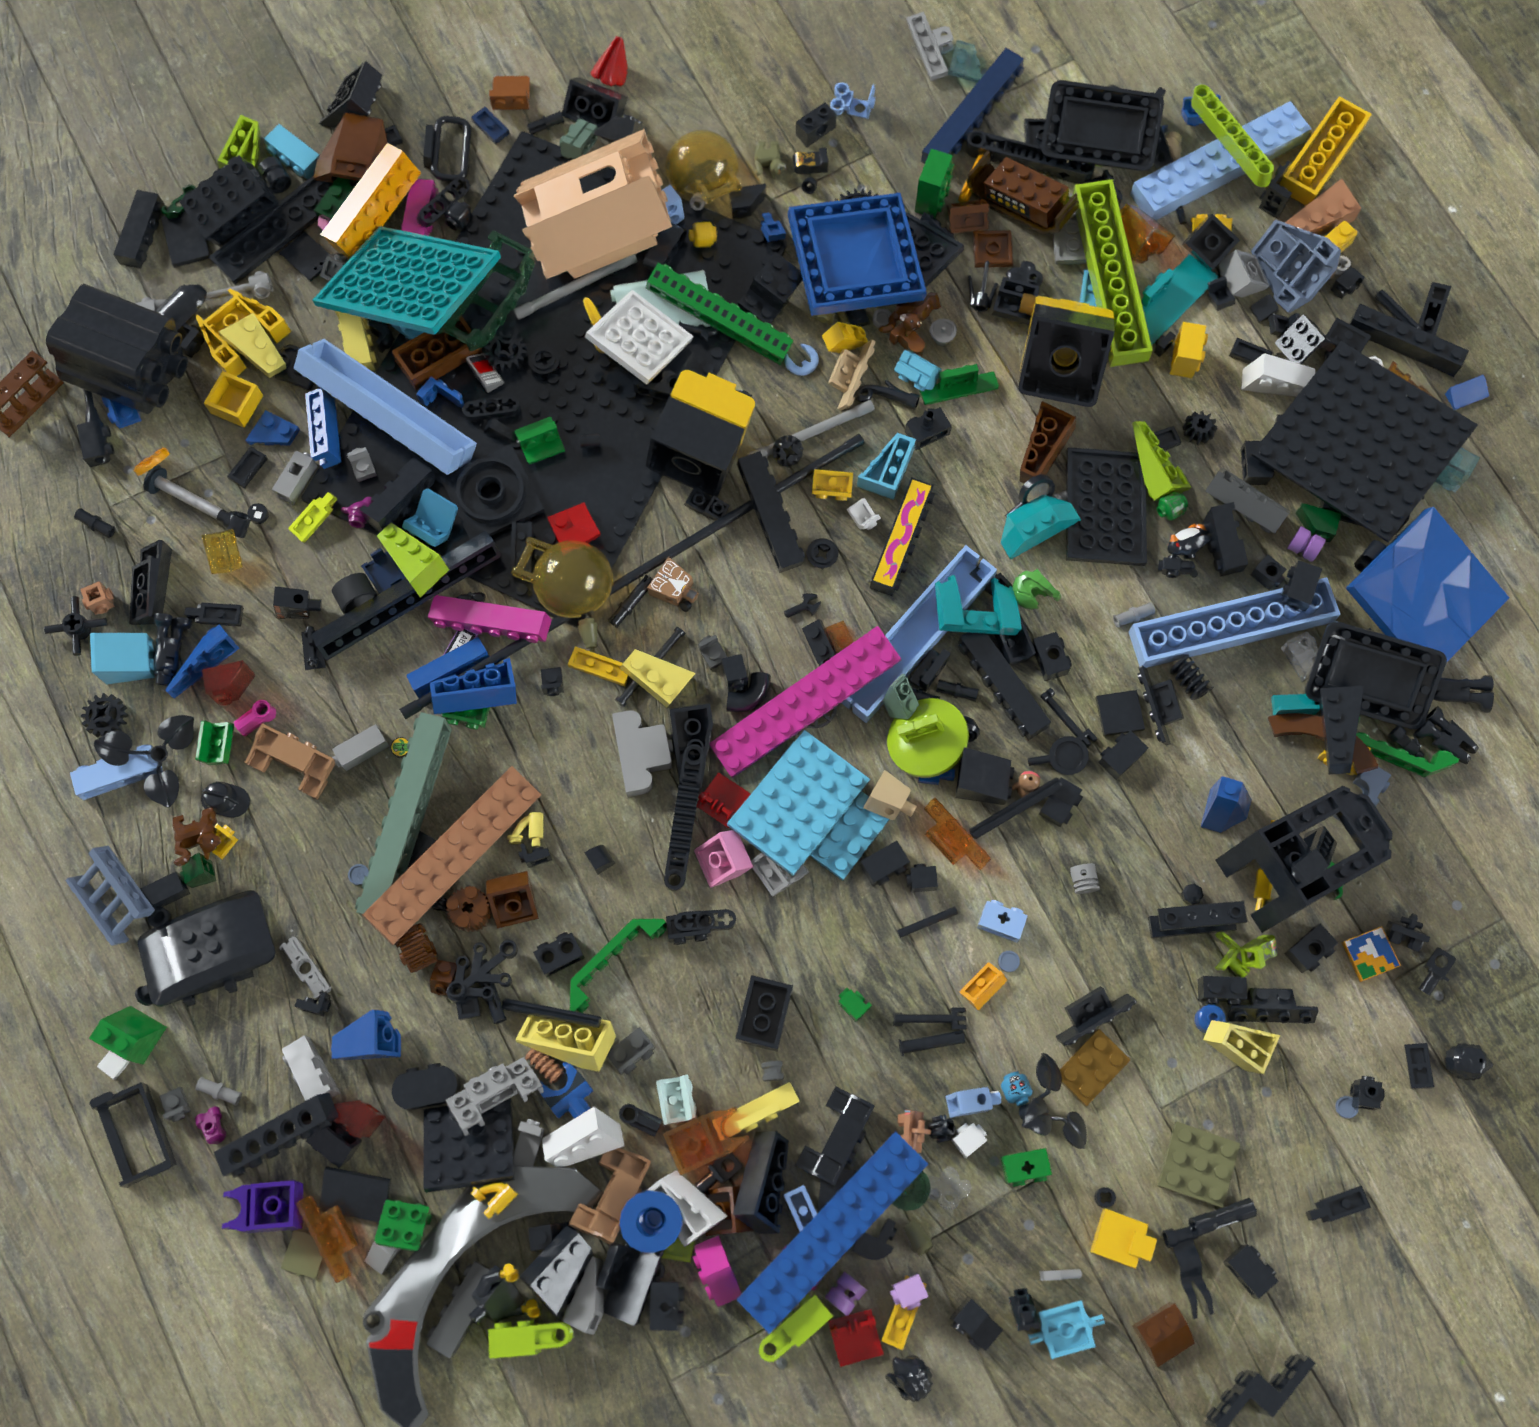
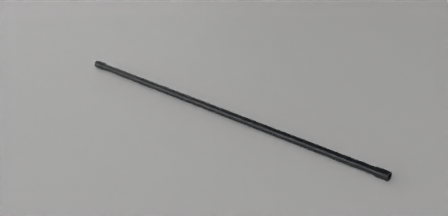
(848, 446)

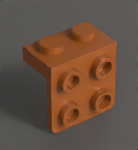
(510, 93)

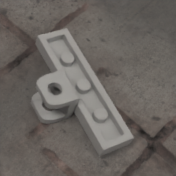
(931, 44)

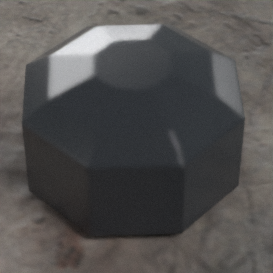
(1192, 894)

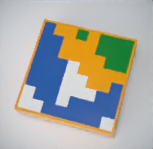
(1371, 954)

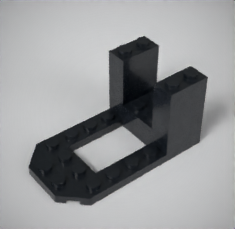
(1280, 845)

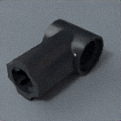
(642, 1121)

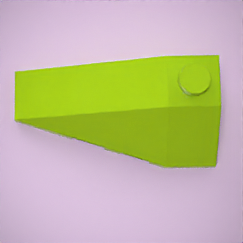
(1157, 470)

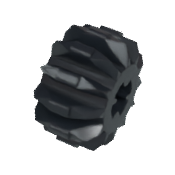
(1195, 423)

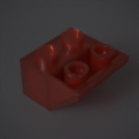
(359, 1117)

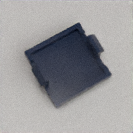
(382, 570)

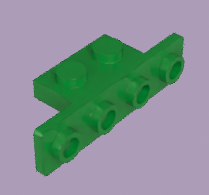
(960, 383)

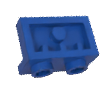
(121, 414)

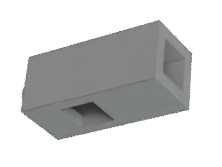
(294, 477)
(360, 748)

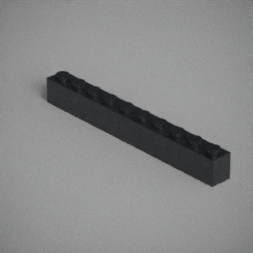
(402, 598)

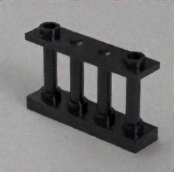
(1197, 919)

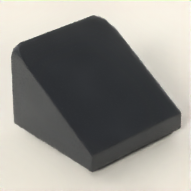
(1264, 308)

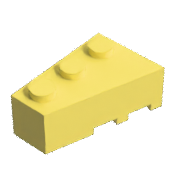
(1242, 1045)

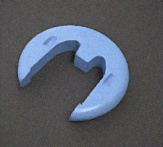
(807, 367)

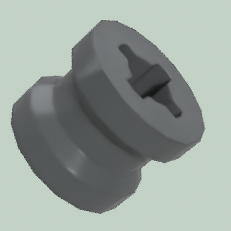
(772, 1071)

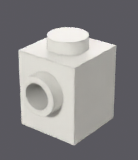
(969, 1138)

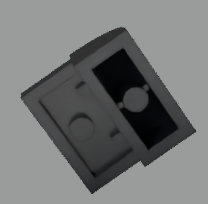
(1010, 298)

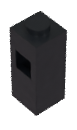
(165, 890)

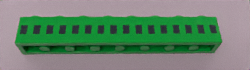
(719, 313)

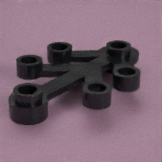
(479, 973)

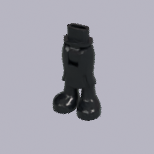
(168, 649)
(1459, 691)

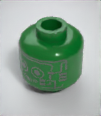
(1172, 506)

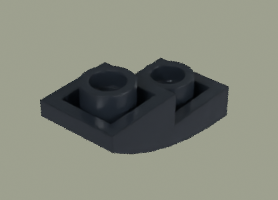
(706, 505)

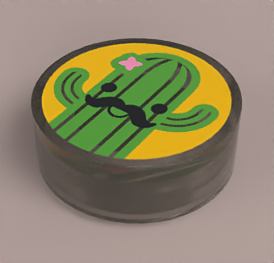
(399, 747)

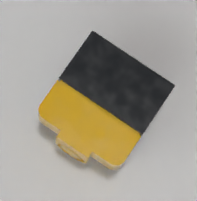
(1066, 351)
(700, 431)

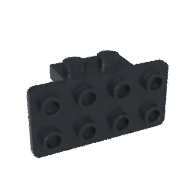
(628, 1278)

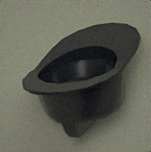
(225, 799)

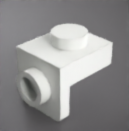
(863, 515)

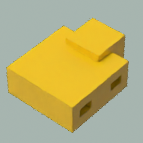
(1122, 1239)

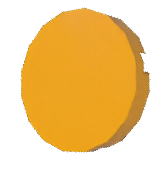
(152, 461)

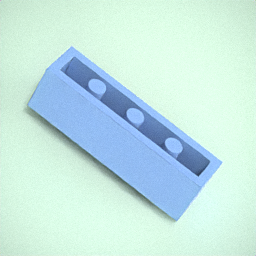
(103, 777)

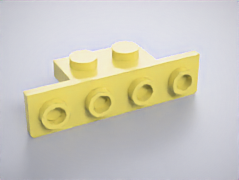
(761, 1109)

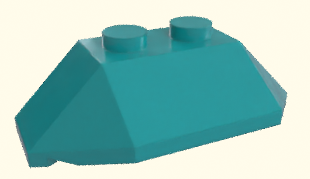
(1036, 523)

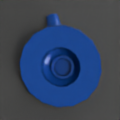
(650, 1221)

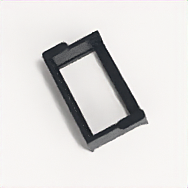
(108, 1099)

